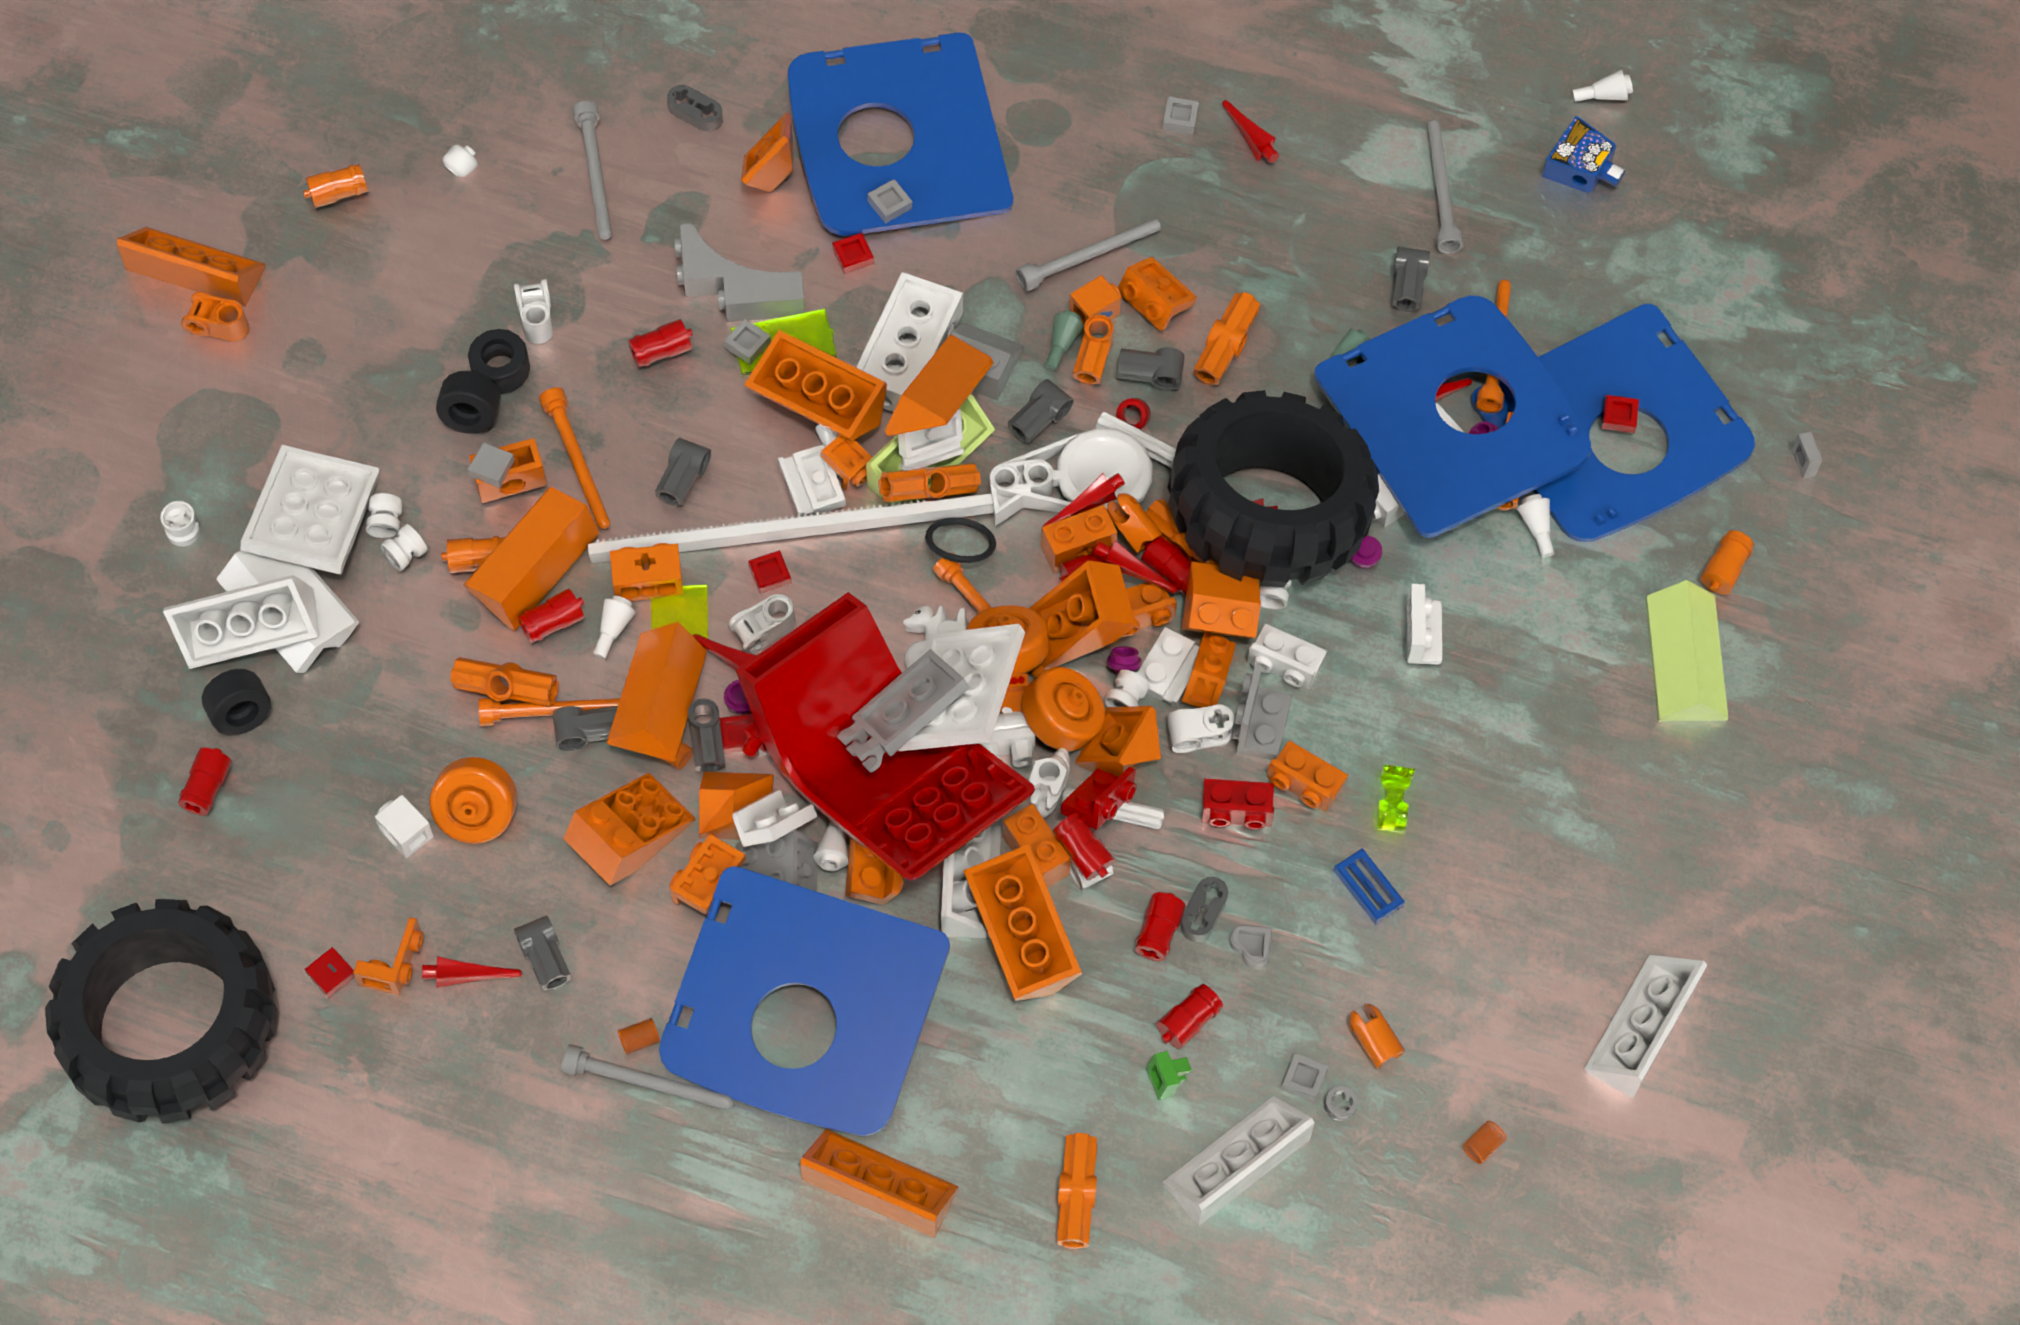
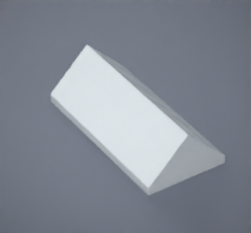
(244, 621)
(959, 909)
(1644, 1021)
(1239, 1158)

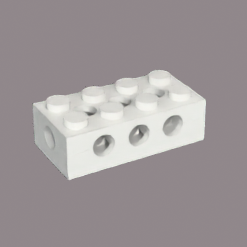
(910, 333)

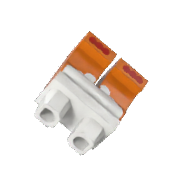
(1011, 729)

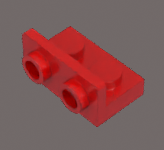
(1100, 796)
(1238, 803)

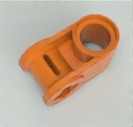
(212, 315)

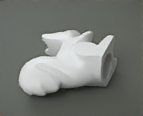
(926, 622)
(1049, 781)

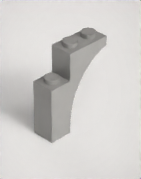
(740, 290)

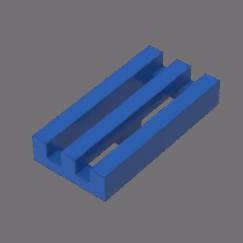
(1385, 909)

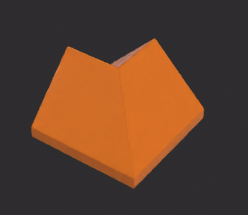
(770, 157)
(1125, 739)
(723, 795)

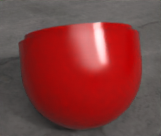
(1142, 405)

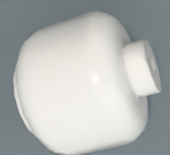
(460, 160)

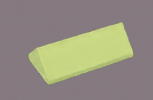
(975, 430)
(1686, 654)

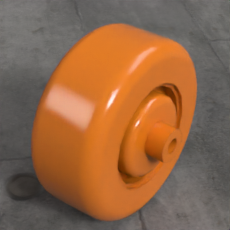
(1035, 641)
(1063, 708)
(473, 800)

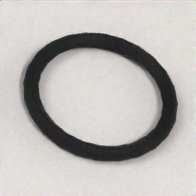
(957, 558)

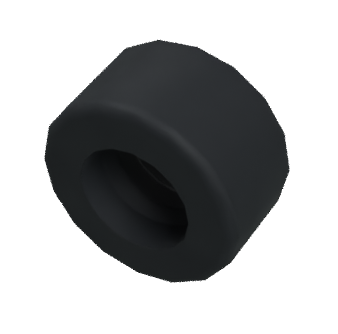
(495, 344)
(468, 402)
(236, 702)

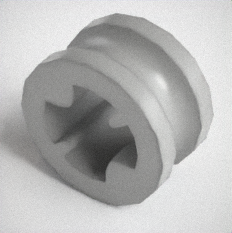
(1347, 1095)

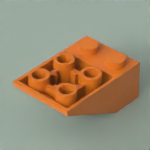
(627, 827)

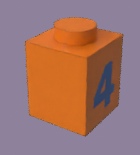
(1096, 298)

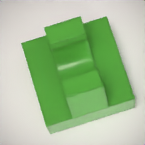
(1167, 1073)

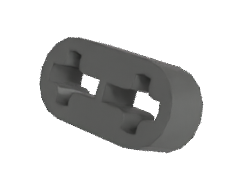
(695, 108)
(1197, 906)

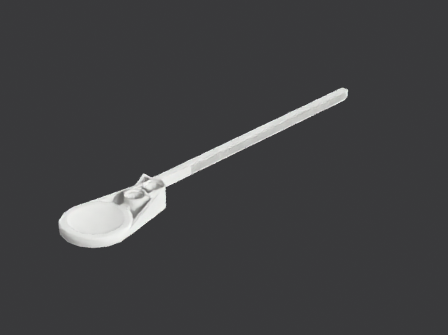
(1078, 466)

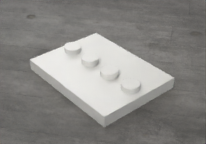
(310, 509)
(986, 662)

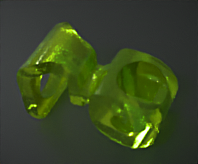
(1393, 811)

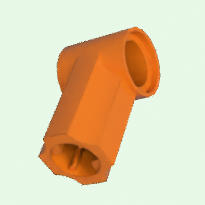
(1093, 350)

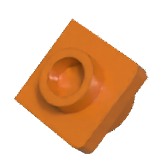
(847, 460)

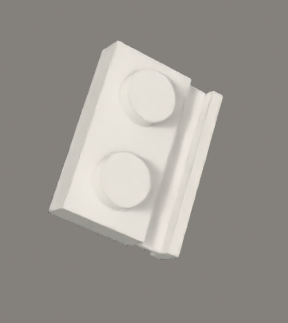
(931, 444)
(811, 482)
(1169, 666)

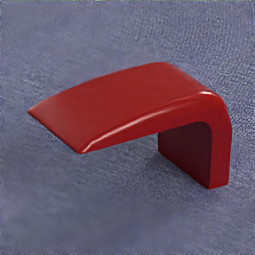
(918, 800)

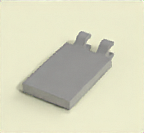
(902, 709)

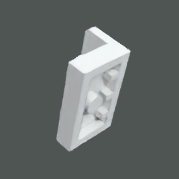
(1423, 627)
(1287, 656)
(770, 819)

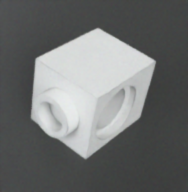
(403, 826)

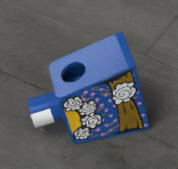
(1582, 158)

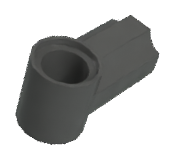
(1410, 272)
(1160, 368)
(1045, 405)
(685, 463)
(578, 727)
(706, 737)
(540, 945)

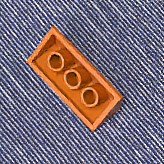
(190, 264)
(819, 386)
(939, 387)
(533, 556)
(658, 692)
(1023, 924)
(878, 1182)

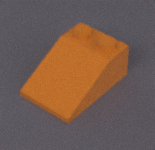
(1085, 612)

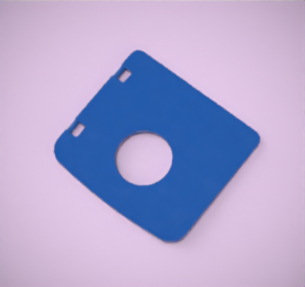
(955, 154)
(1671, 388)
(1426, 464)
(777, 935)

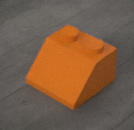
(1221, 603)

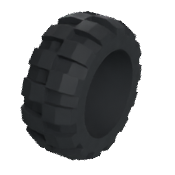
(1264, 540)
(128, 946)

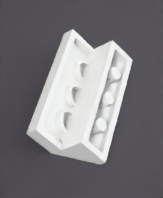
(333, 617)

